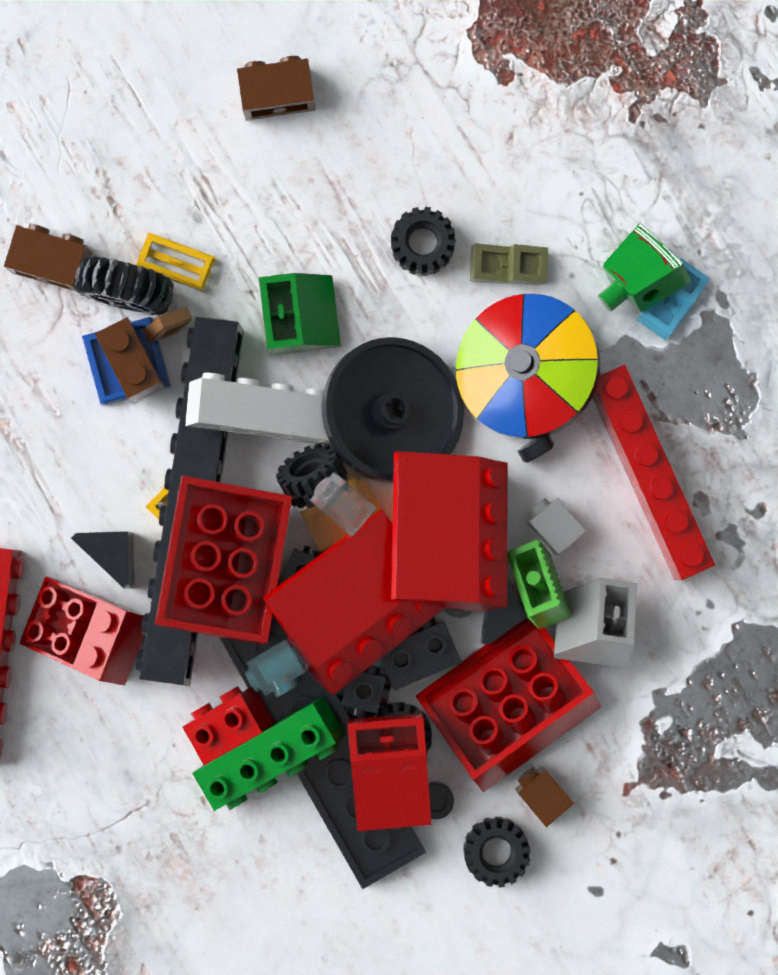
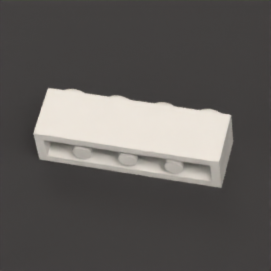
(256, 409)

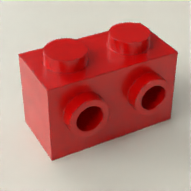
(228, 724)

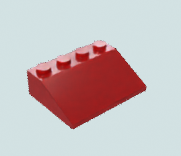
(450, 531)
(223, 560)
(342, 606)
(507, 703)

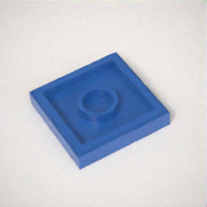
(105, 380)

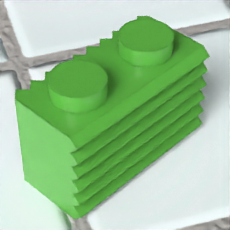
(538, 584)

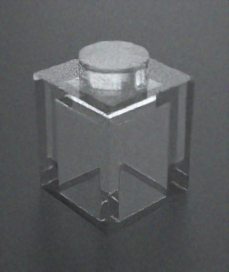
(342, 503)

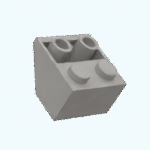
(600, 623)

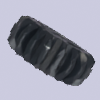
(124, 285)

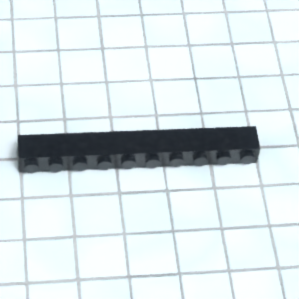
(197, 454)

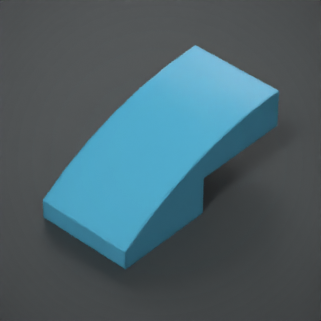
(666, 314)

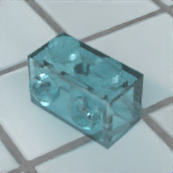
(276, 669)

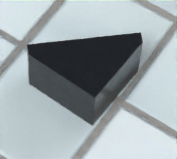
(111, 552)
(501, 620)

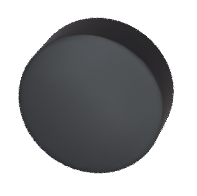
(535, 448)
(440, 800)

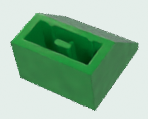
(299, 312)

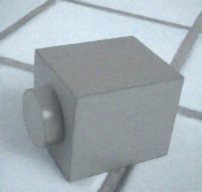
(555, 525)

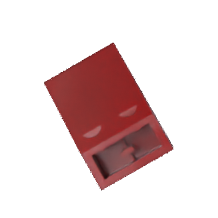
(84, 631)
(389, 771)

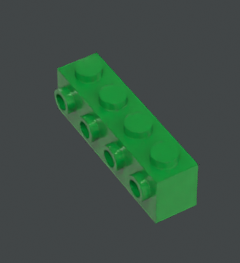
(269, 754)

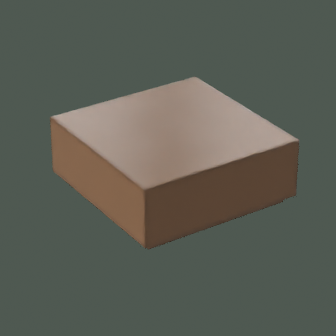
(167, 324)

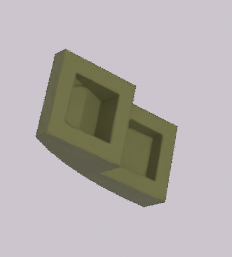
(509, 264)

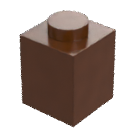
(543, 795)

